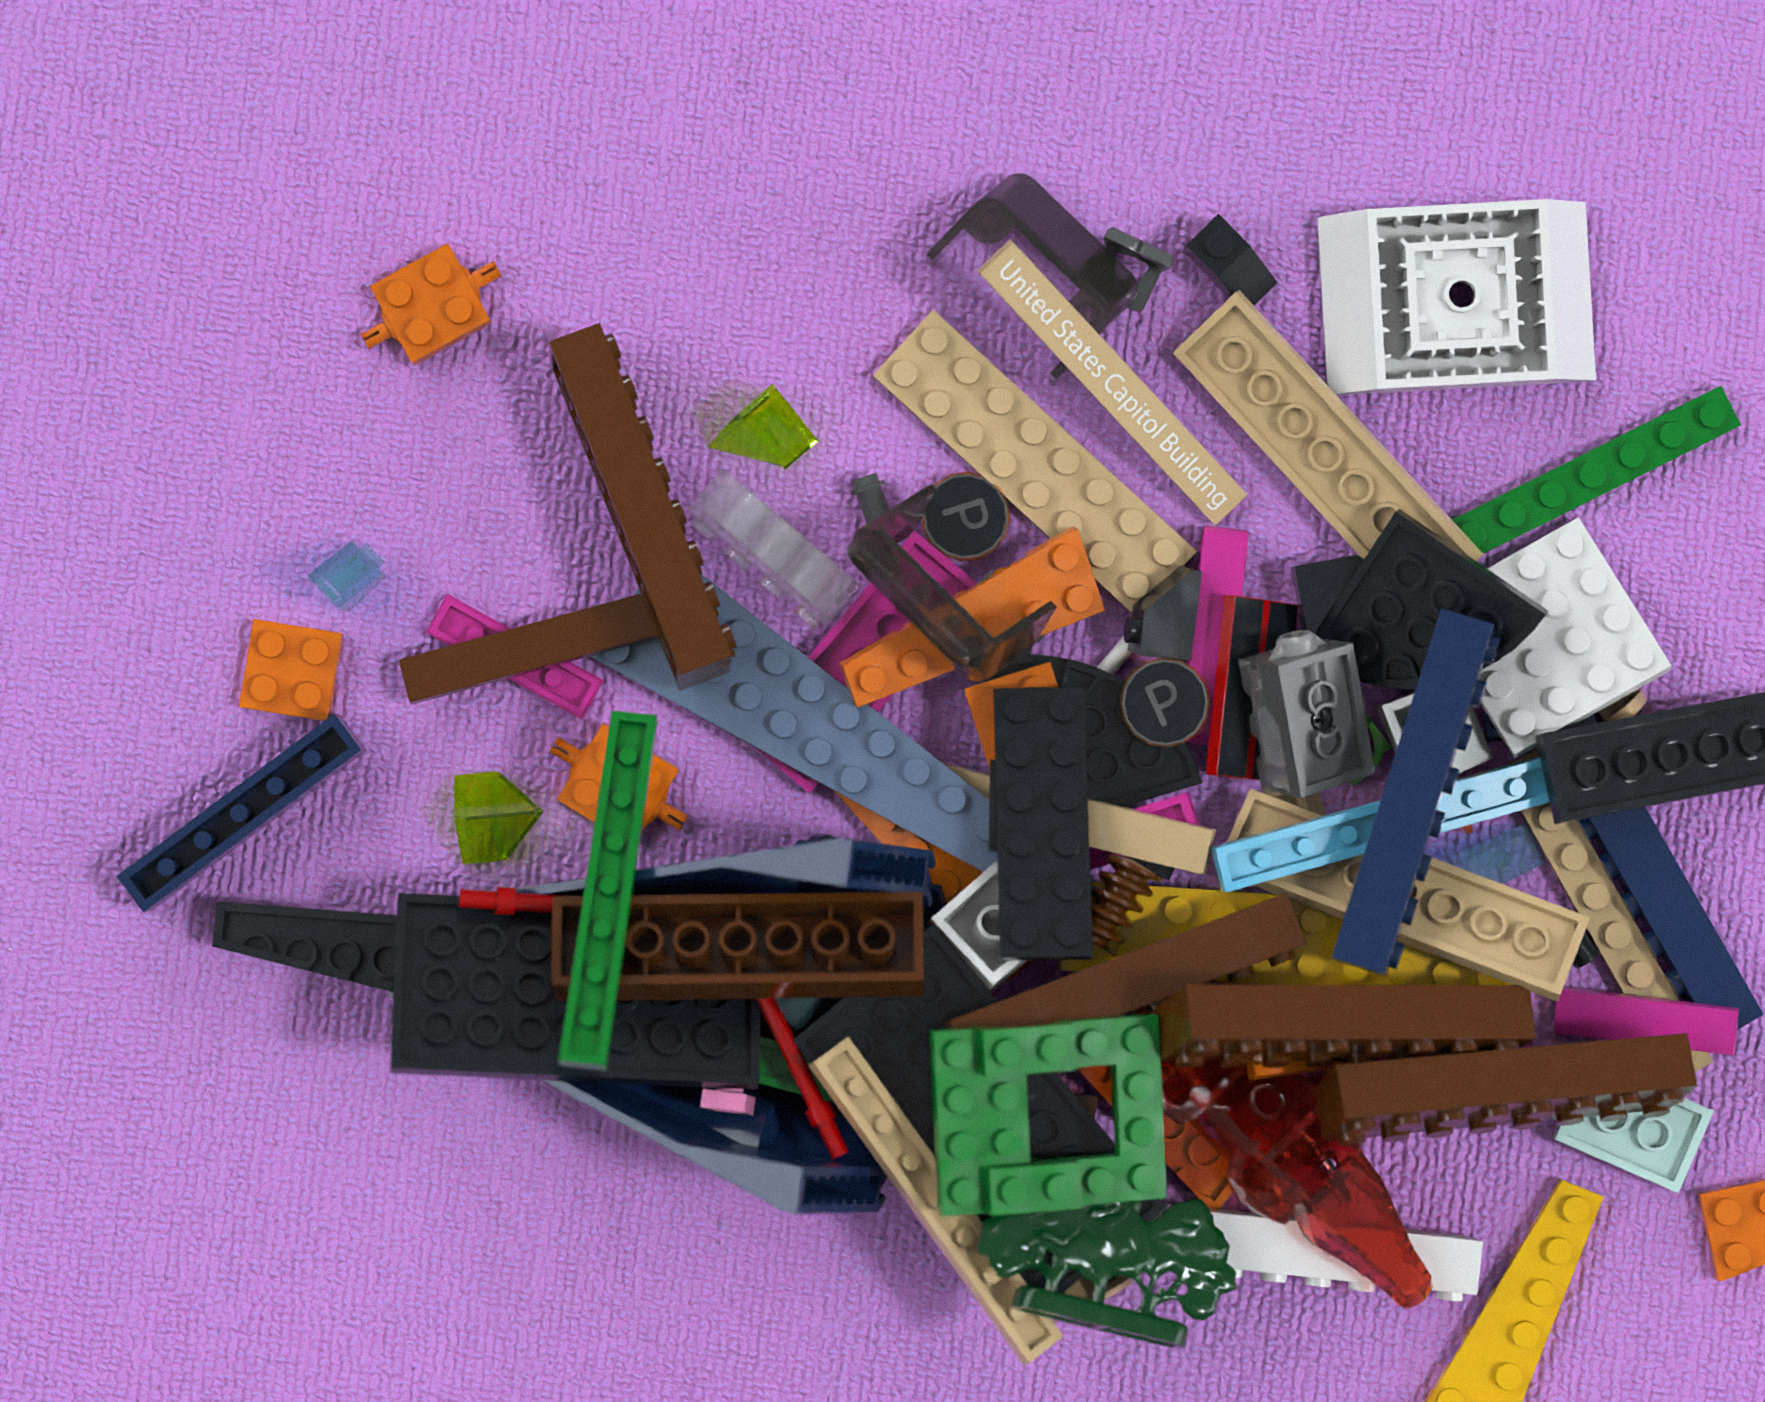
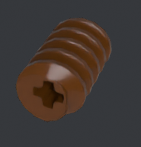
(1118, 898)

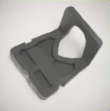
(1153, 257)

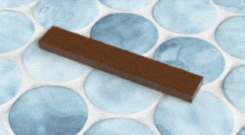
(526, 649)

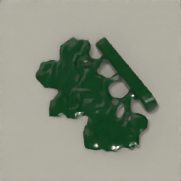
(1108, 1243)

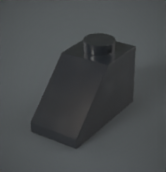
(1230, 261)
(1166, 617)

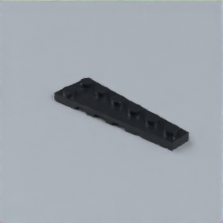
(322, 941)

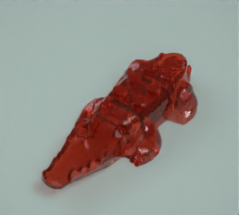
(1274, 1167)

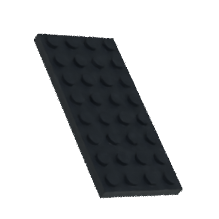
(482, 1004)
(896, 1046)

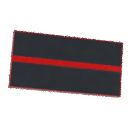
(1247, 629)

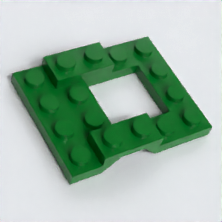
(985, 1123)

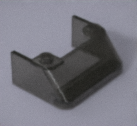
(1023, 203)
(927, 604)

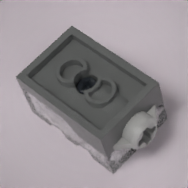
(1307, 714)

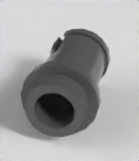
(870, 496)

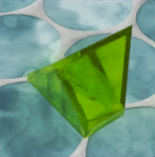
(766, 431)
(490, 816)

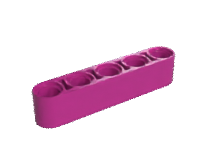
(1223, 569)

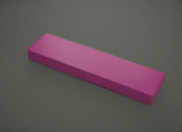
(561, 684)
(1633, 1016)

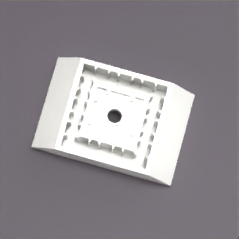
(1392, 310)

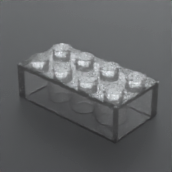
(774, 549)

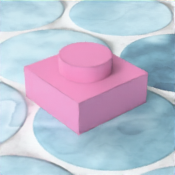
(728, 1101)

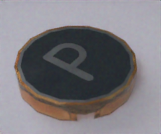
(966, 517)
(1164, 702)

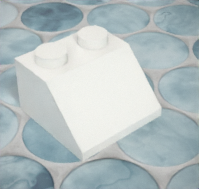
(972, 929)

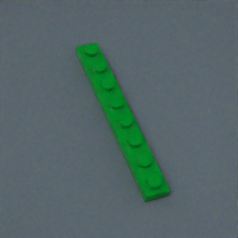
(1599, 471)
(608, 891)

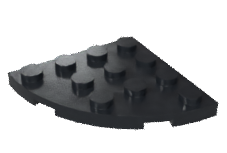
(1398, 596)
(1118, 764)

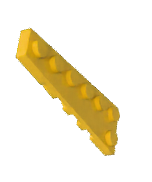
(1520, 1311)

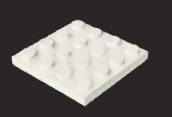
(1581, 653)

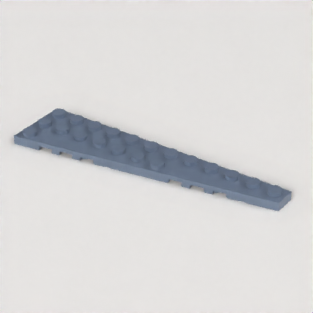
(810, 723)

